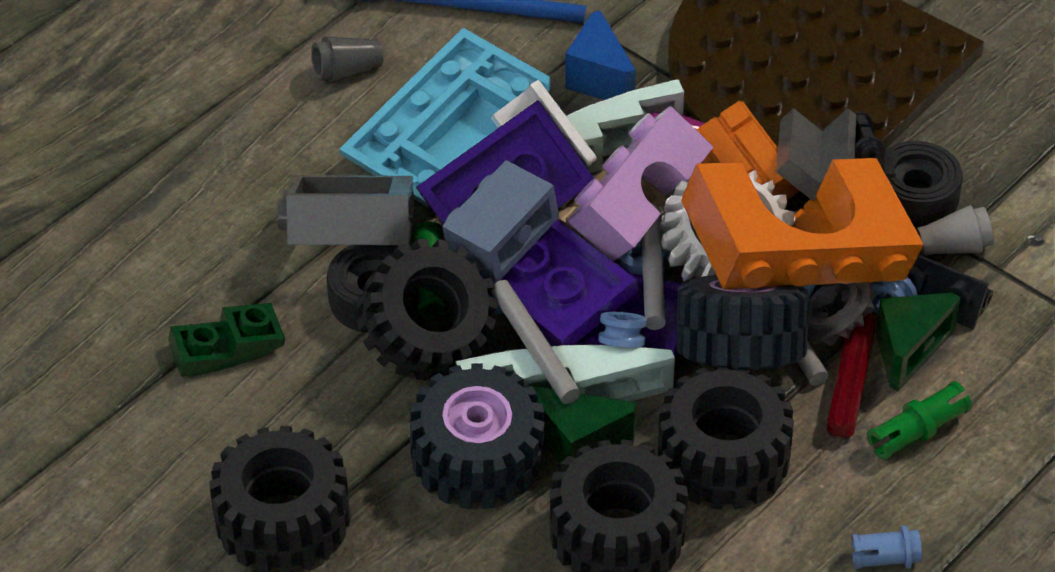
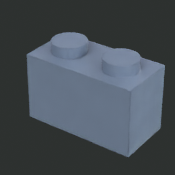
(502, 219)

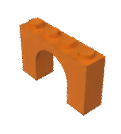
(759, 250)

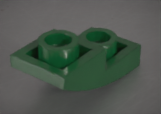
(239, 337)

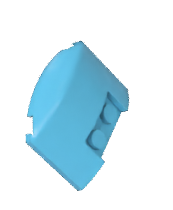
(441, 110)

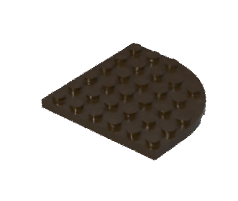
(816, 60)

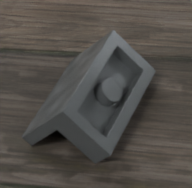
(808, 151)

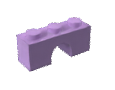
(615, 210)

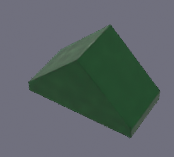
(912, 331)
(584, 422)

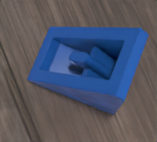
(598, 62)

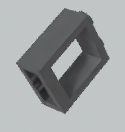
(347, 210)

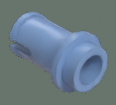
(887, 548)

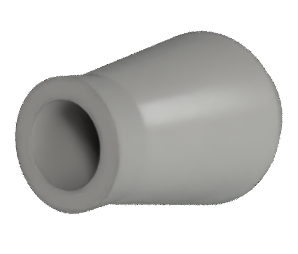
(958, 233)

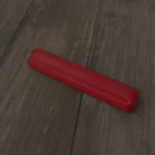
(851, 379)

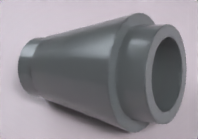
(343, 57)

